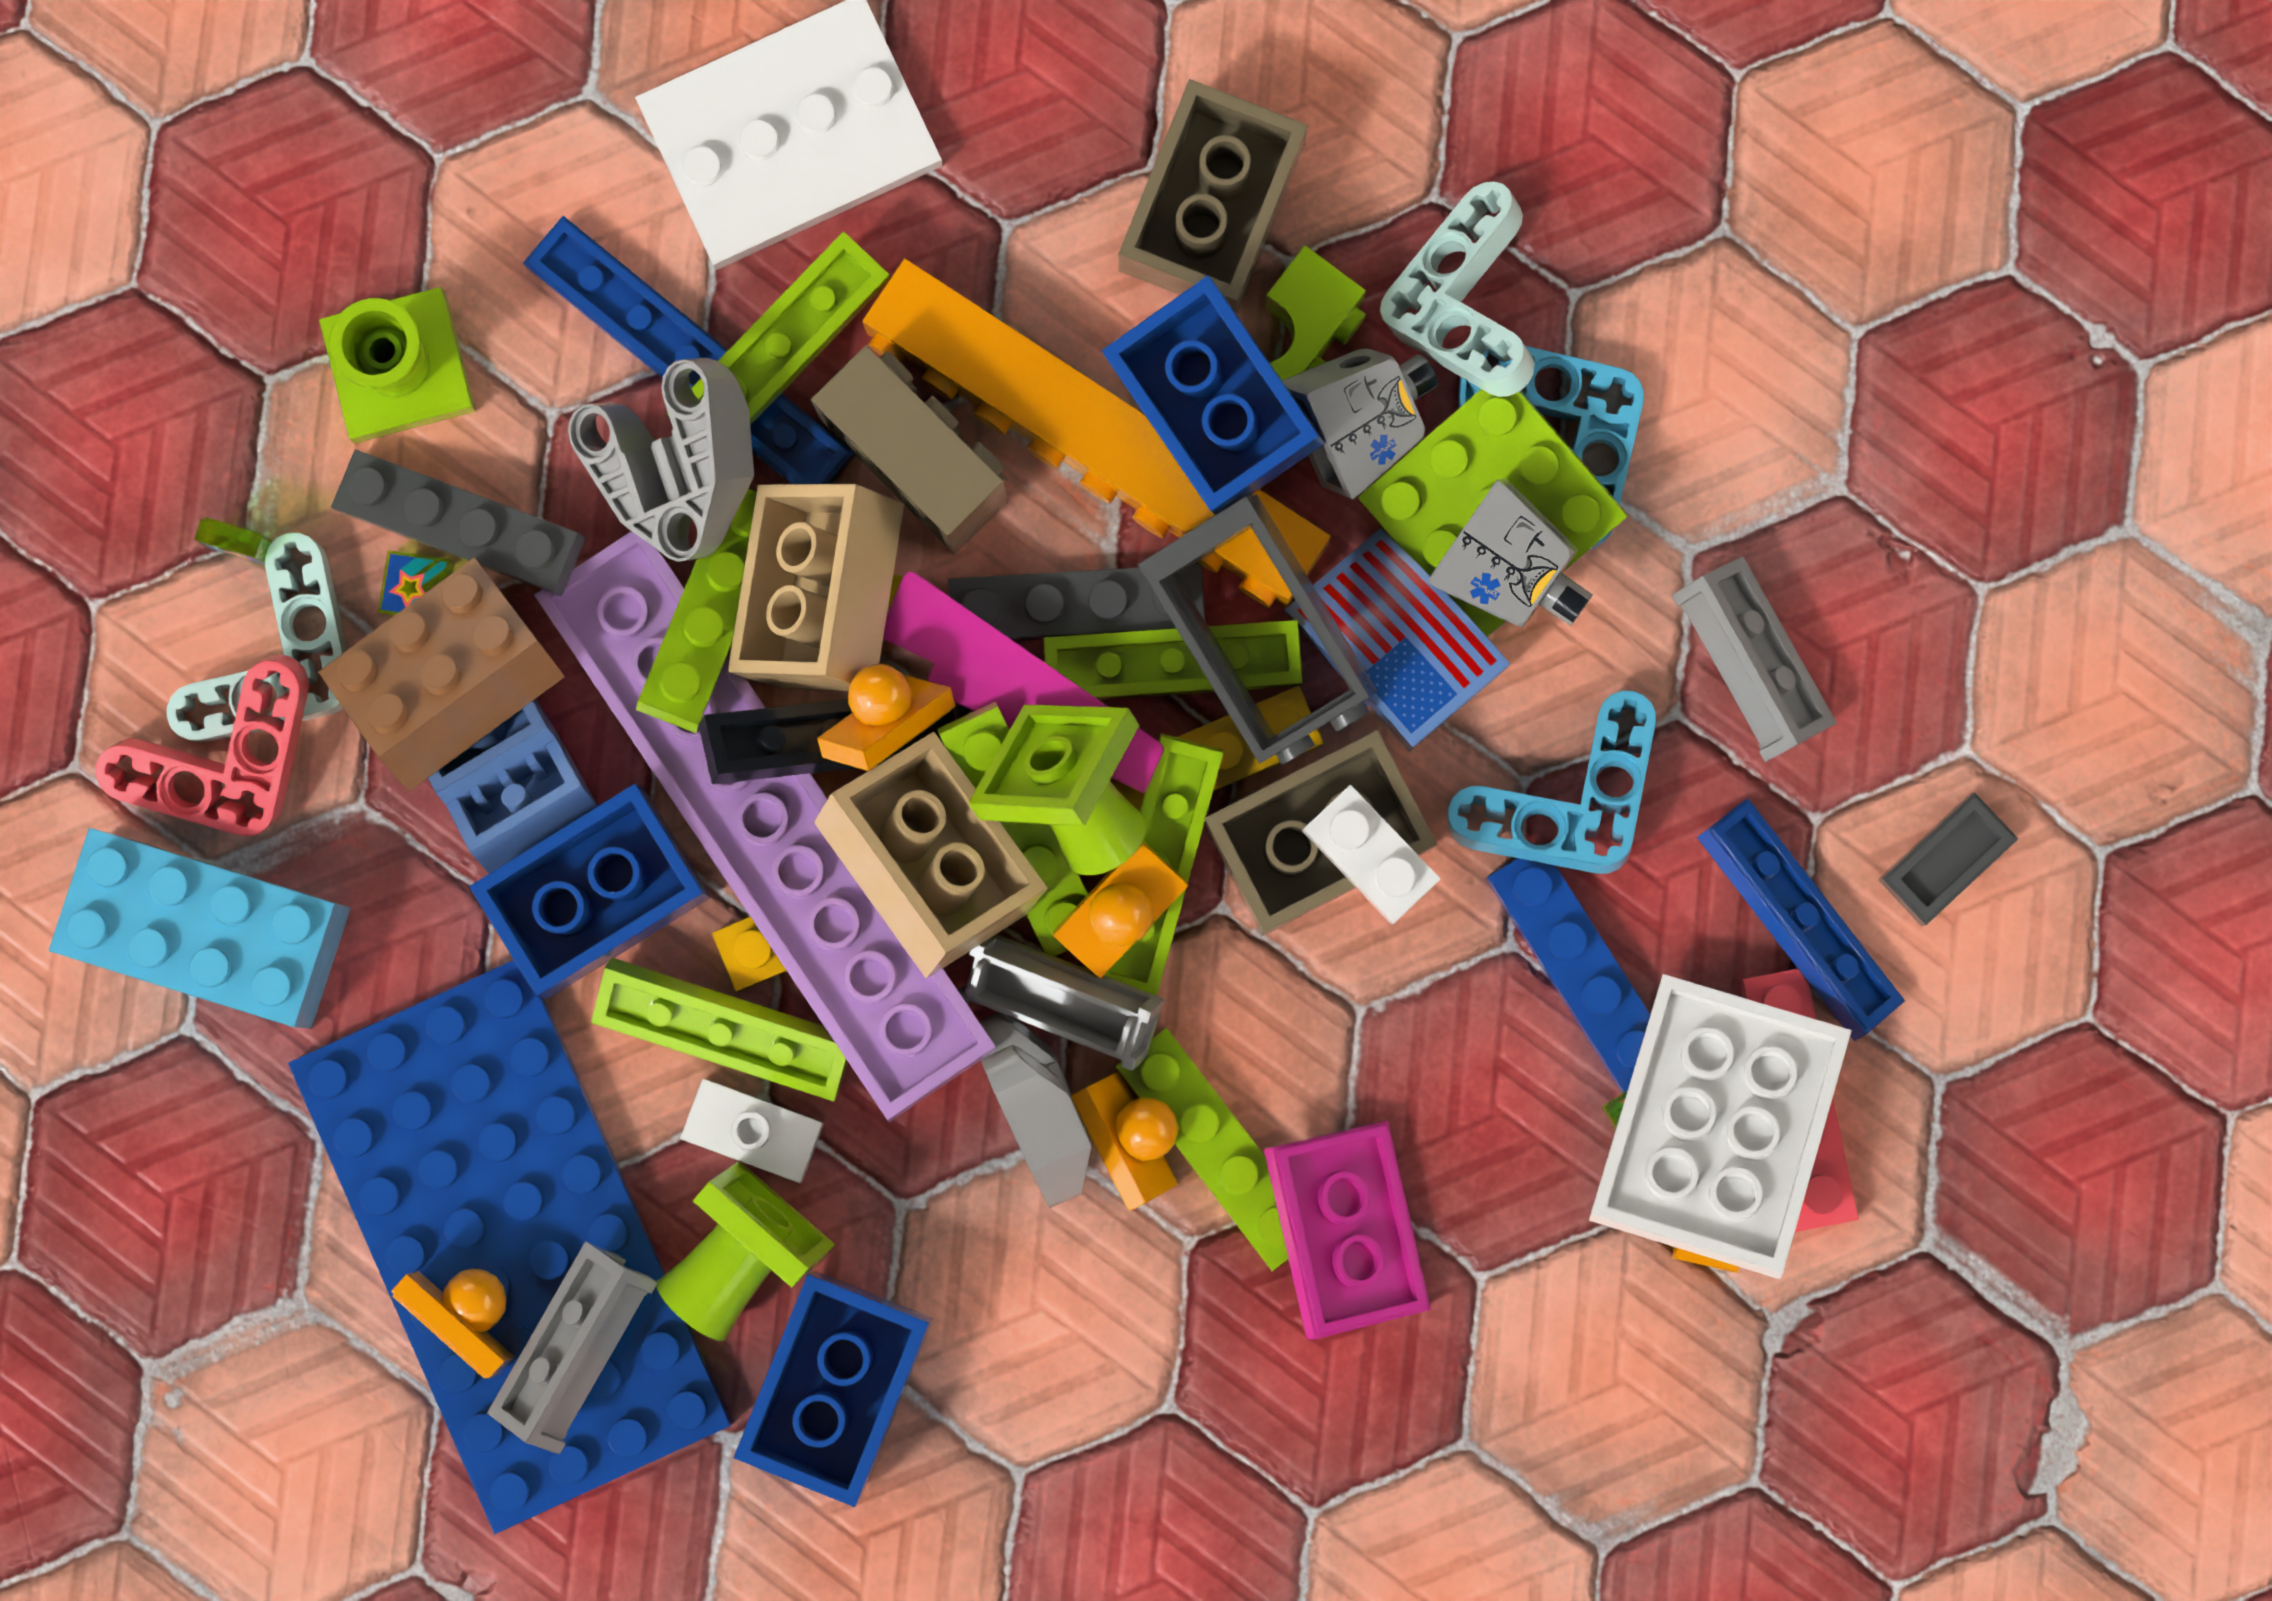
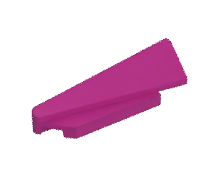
(991, 667)

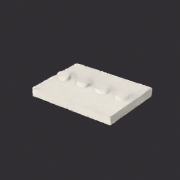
(789, 131)
(1721, 1126)

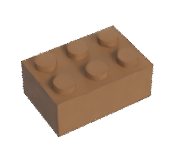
(440, 675)

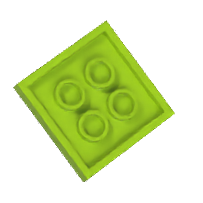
(1450, 472)

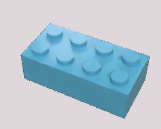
(199, 929)

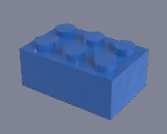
(1212, 396)
(590, 891)
(833, 1388)

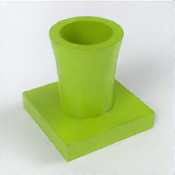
(420, 382)
(1059, 774)
(752, 1238)

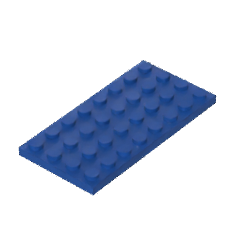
(484, 1153)

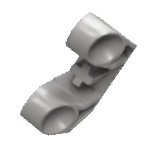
(679, 478)
(1037, 1107)

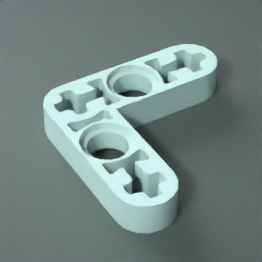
(1443, 309)
(280, 582)

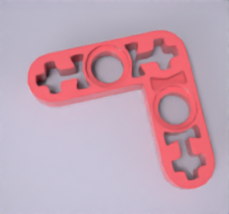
(242, 770)

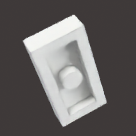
(1371, 854)

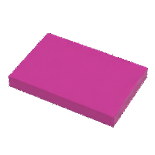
(1347, 1230)

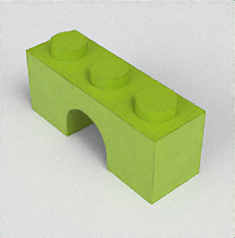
(1316, 308)

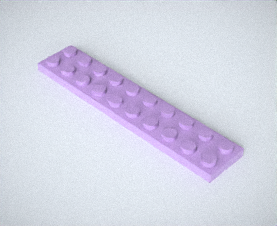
(876, 1004)

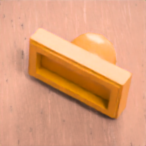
(885, 716)
(1120, 910)
(1129, 1138)
(461, 1315)

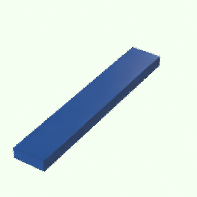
(663, 334)

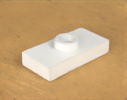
(752, 1130)

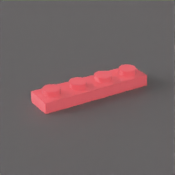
(1829, 1190)

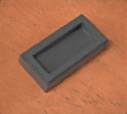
(1948, 859)

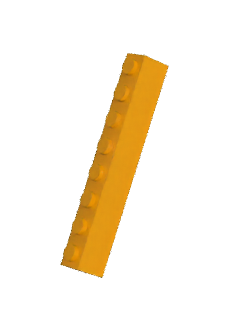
(1068, 421)

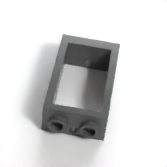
(1161, 574)

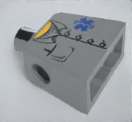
(1362, 414)
(1511, 561)

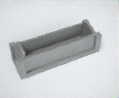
(1755, 657)
(1063, 999)
(570, 1347)

